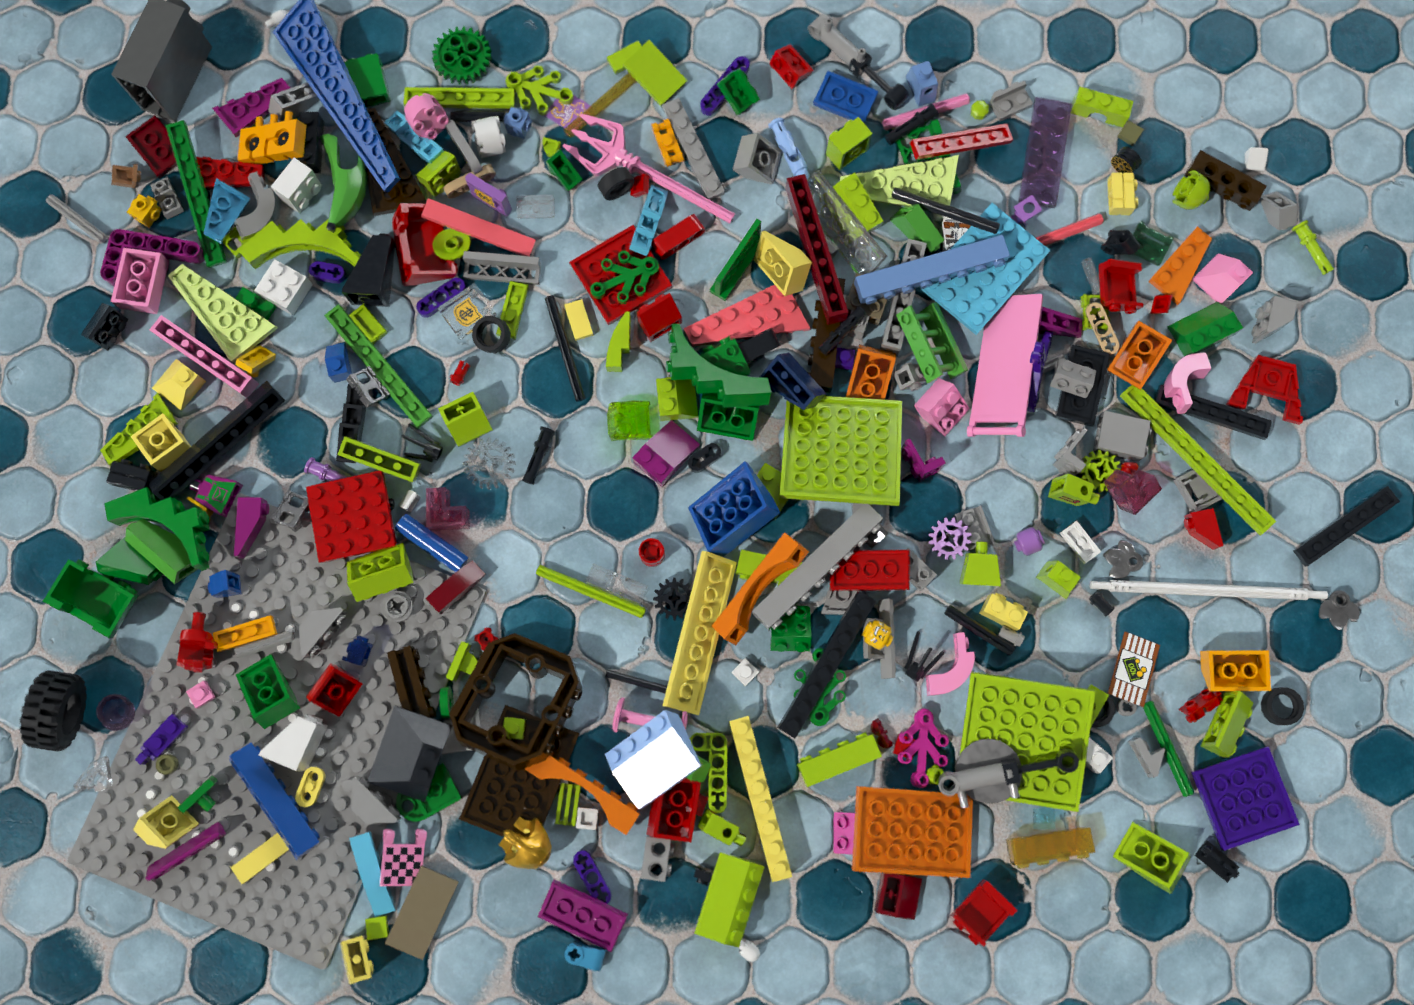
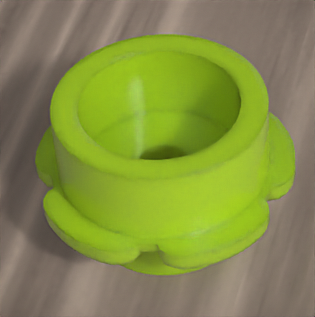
(934, 774)

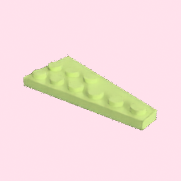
(928, 179)
(227, 320)

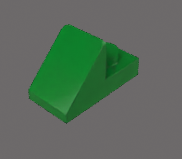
(563, 170)

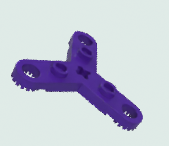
(1038, 359)

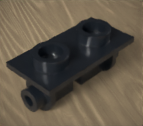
(1217, 861)

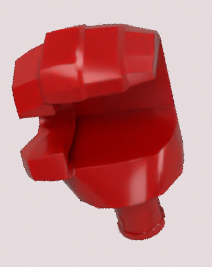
(196, 646)

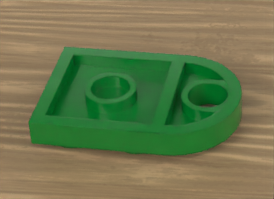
(441, 795)

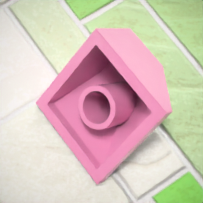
(1222, 277)

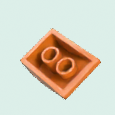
(1139, 354)
(871, 373)

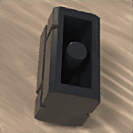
(130, 477)

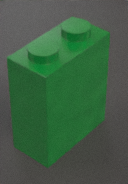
(369, 79)

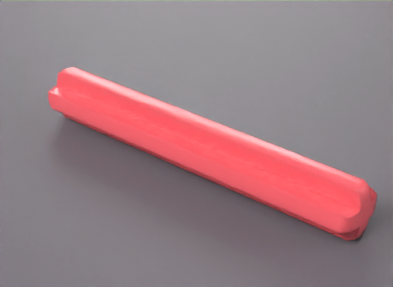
(1071, 229)

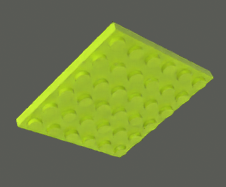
(843, 451)
(1036, 724)

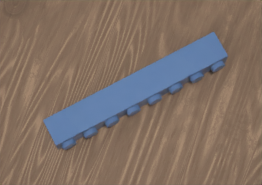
(931, 269)

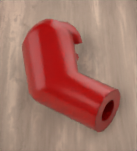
(1129, 467)

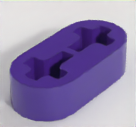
(326, 276)

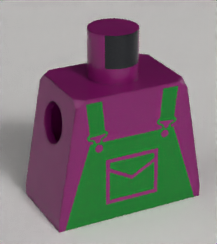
(216, 493)

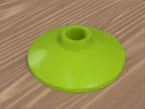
(451, 238)

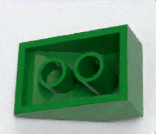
(267, 692)

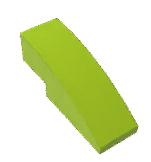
(619, 344)

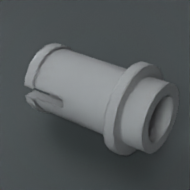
(1011, 636)

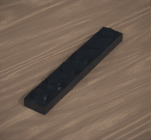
(1220, 415)
(1346, 526)

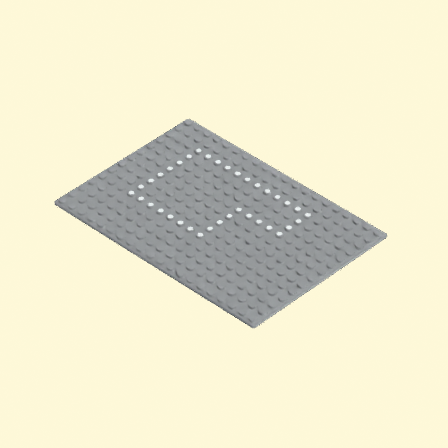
(292, 902)

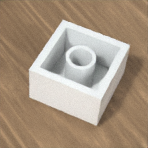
(296, 185)
(283, 287)

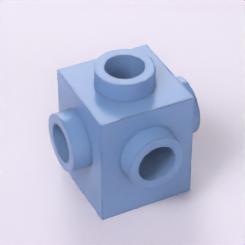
(517, 122)

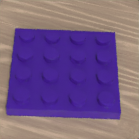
(1245, 798)

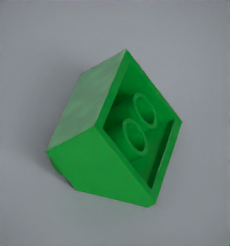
(1205, 328)
(726, 421)

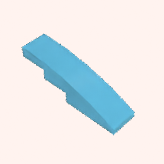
(648, 220)
(369, 868)

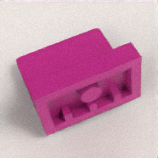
(843, 833)

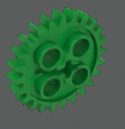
(461, 55)

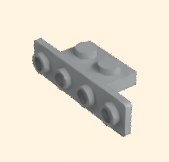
(887, 654)

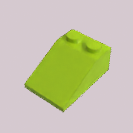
(1152, 857)

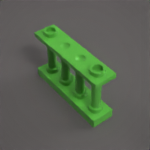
(942, 338)

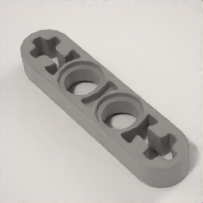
(463, 147)

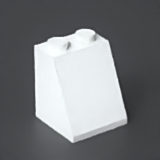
(296, 743)

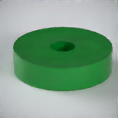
(446, 702)

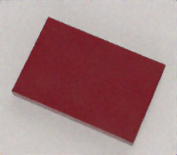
(154, 146)

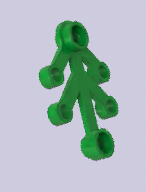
(627, 276)
(820, 703)

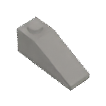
(294, 100)

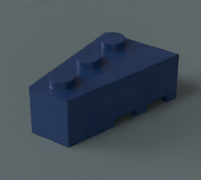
(793, 382)

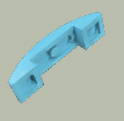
(423, 147)

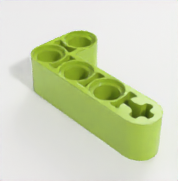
(714, 772)

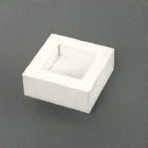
(745, 672)
(587, 818)

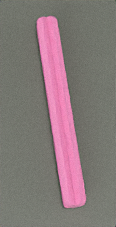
(941, 106)

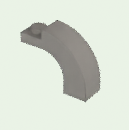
(260, 217)

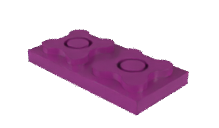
(582, 915)

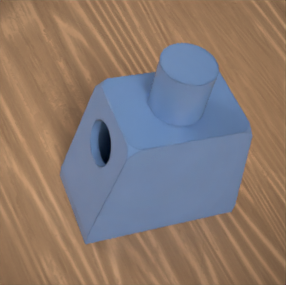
(922, 80)

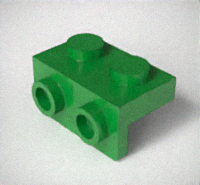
(738, 91)

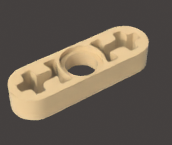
(460, 185)
(1103, 343)

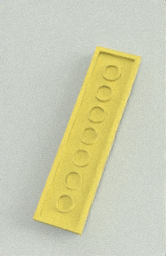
(697, 636)

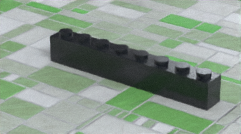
(216, 442)

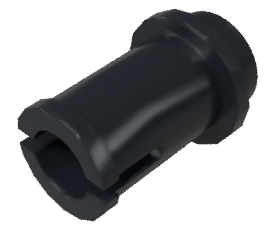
(1101, 603)

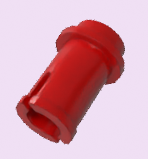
(459, 373)

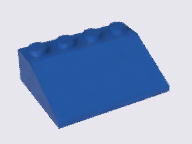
(733, 510)

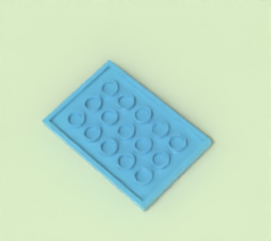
(980, 295)

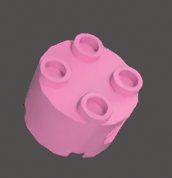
(425, 116)

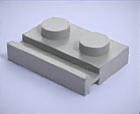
(977, 526)

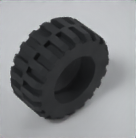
(53, 710)

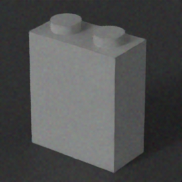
(1122, 436)

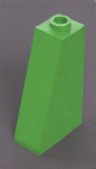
(160, 549)

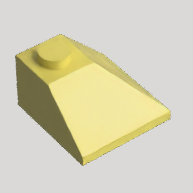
(179, 384)
(164, 824)

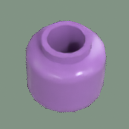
(1029, 541)

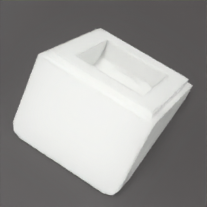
(1256, 159)
(409, 501)

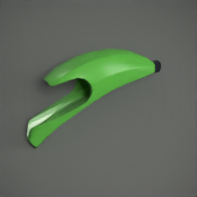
(349, 185)

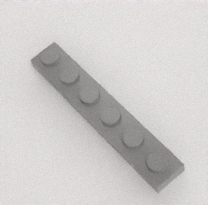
(693, 149)

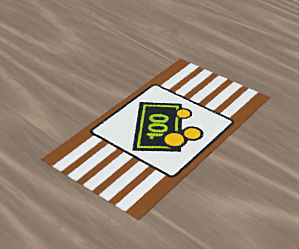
(1133, 669)

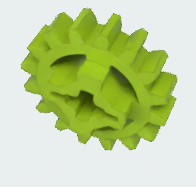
(1106, 465)

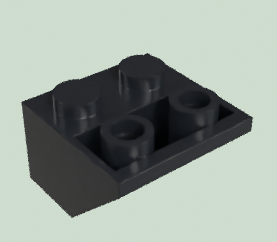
(105, 326)

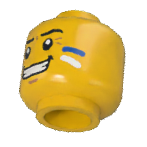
(877, 634)

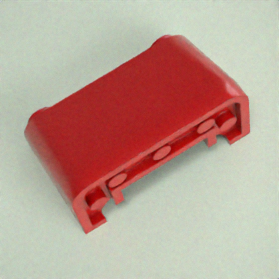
(415, 247)

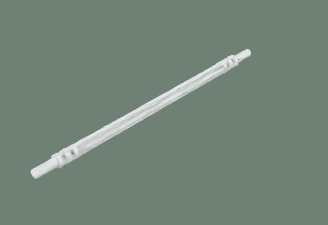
(1208, 590)

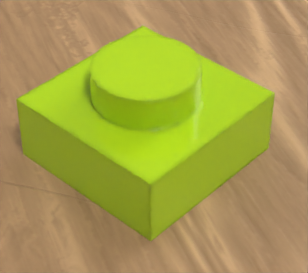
(515, 727)

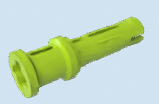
(1308, 239)

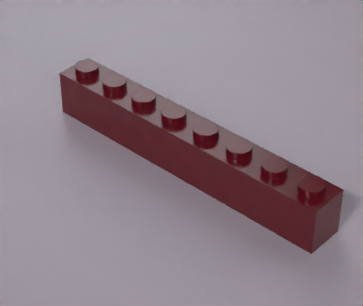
(816, 249)

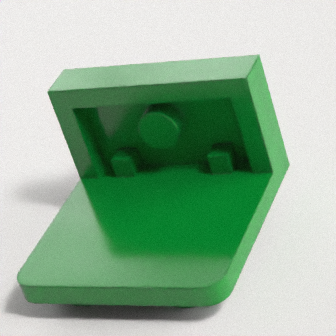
(727, 356)
(794, 632)

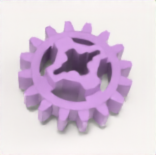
(942, 544)

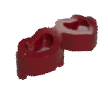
(878, 730)

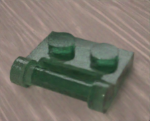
(1150, 249)

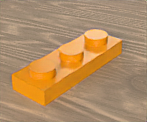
(245, 633)

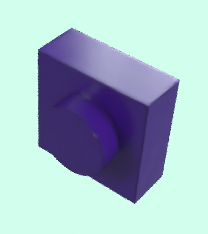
(844, 358)

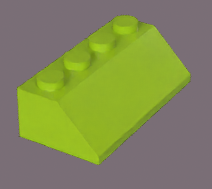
(729, 900)

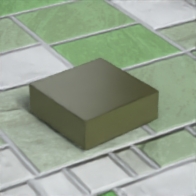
(1130, 133)

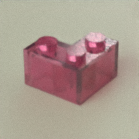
(1132, 491)
(442, 515)

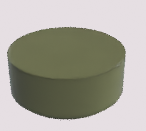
(167, 764)

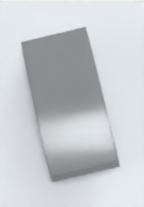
(167, 198)

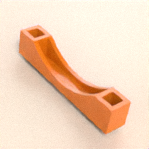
(735, 618)
(618, 813)

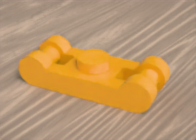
(667, 142)

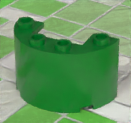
(92, 597)

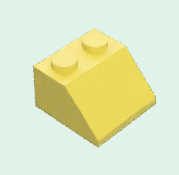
(161, 442)

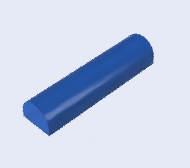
(431, 543)

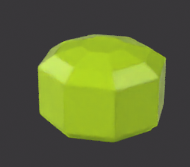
(979, 110)

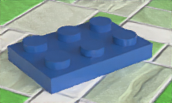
(845, 97)

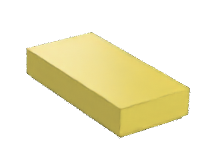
(578, 320)

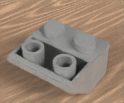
(1273, 317)

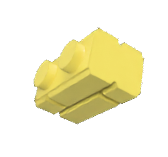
(1122, 193)

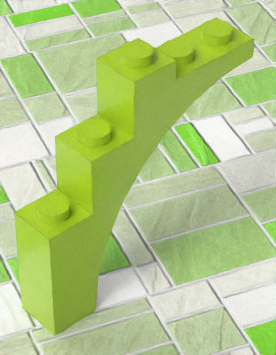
(275, 241)

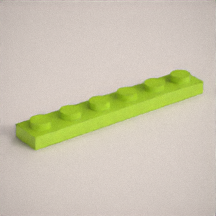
(466, 97)

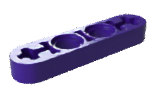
(718, 100)

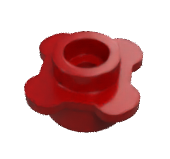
(480, 638)

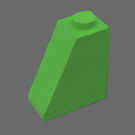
(917, 226)

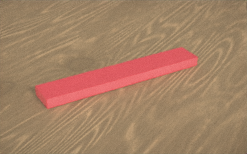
(478, 228)

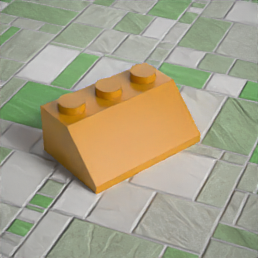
(1236, 670)

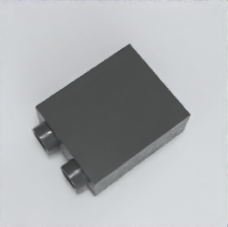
(163, 58)

